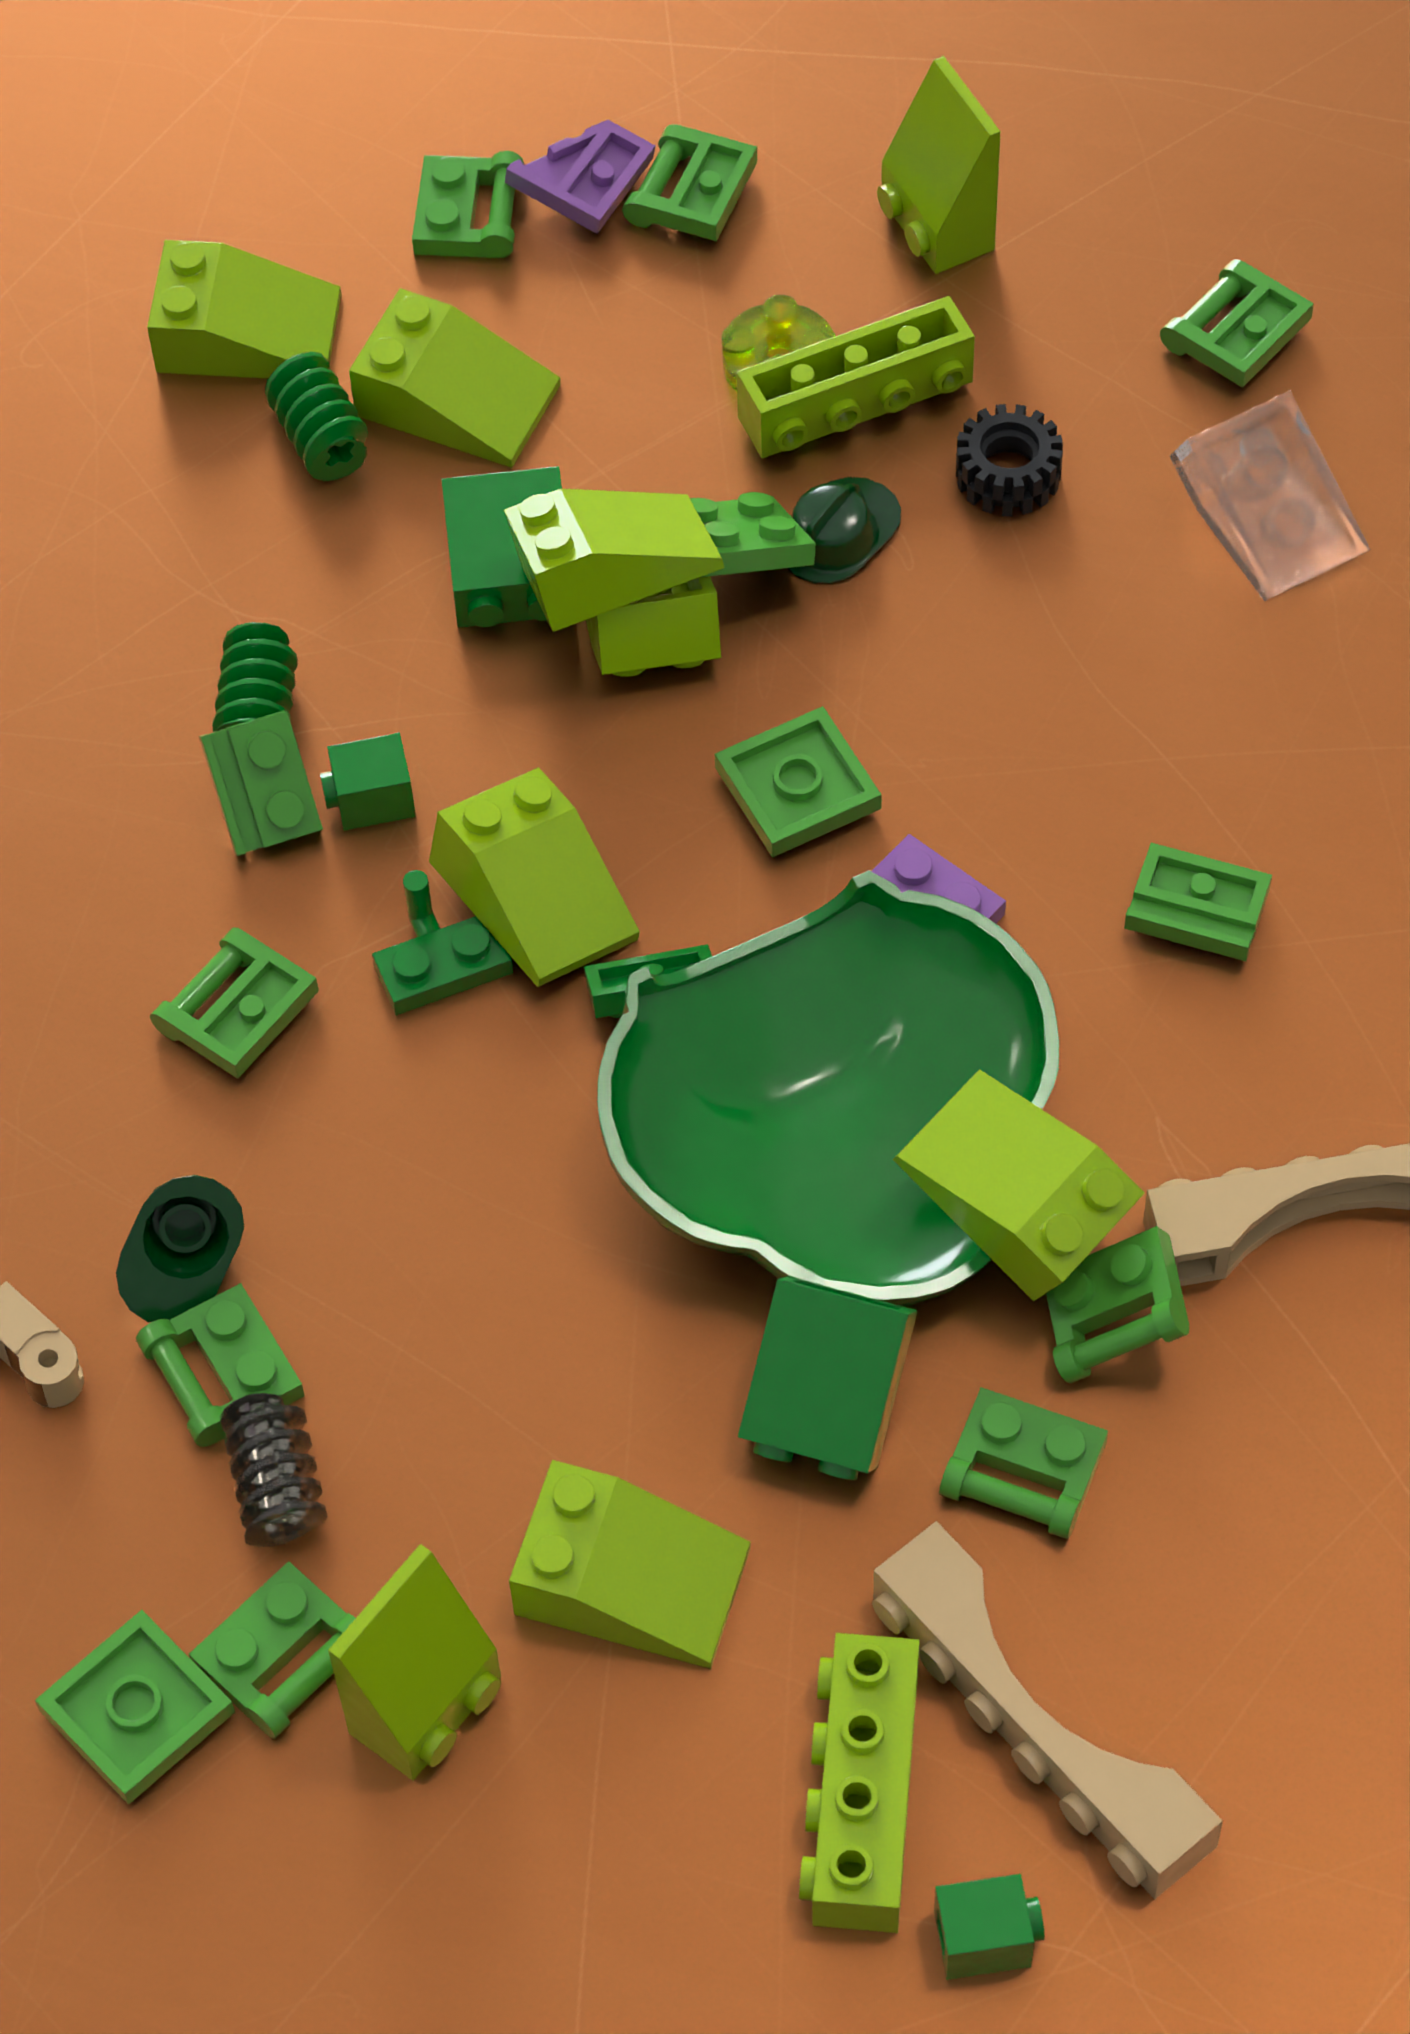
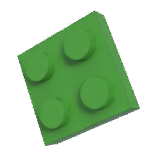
(754, 534)
(798, 781)
(135, 1706)

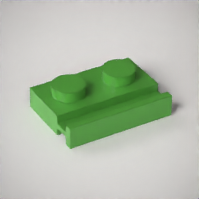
(261, 782)
(1198, 901)

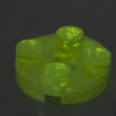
(767, 327)

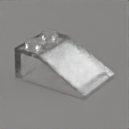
(1270, 496)

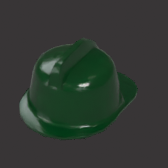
(848, 524)
(179, 1247)

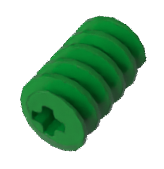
(317, 416)
(254, 674)

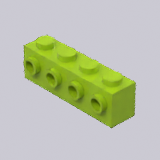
(855, 377)
(864, 1784)

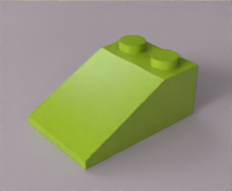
(943, 172)
(235, 312)
(450, 380)
(607, 549)
(659, 630)
(532, 876)
(1018, 1182)
(626, 1566)
(414, 1667)

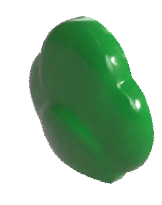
(789, 1072)

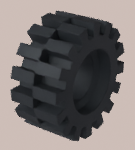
(1014, 434)

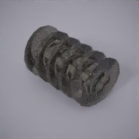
(272, 1469)

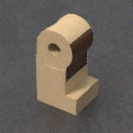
(38, 1351)

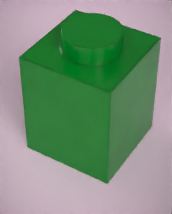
(369, 782)
(987, 1926)

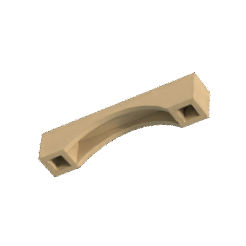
(1231, 1215)
(1135, 1809)

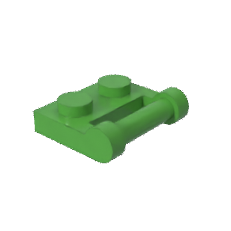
(706, 188)
(449, 207)
(1249, 333)
(247, 1013)
(1109, 1288)
(236, 1349)
(1030, 1446)
(265, 1638)

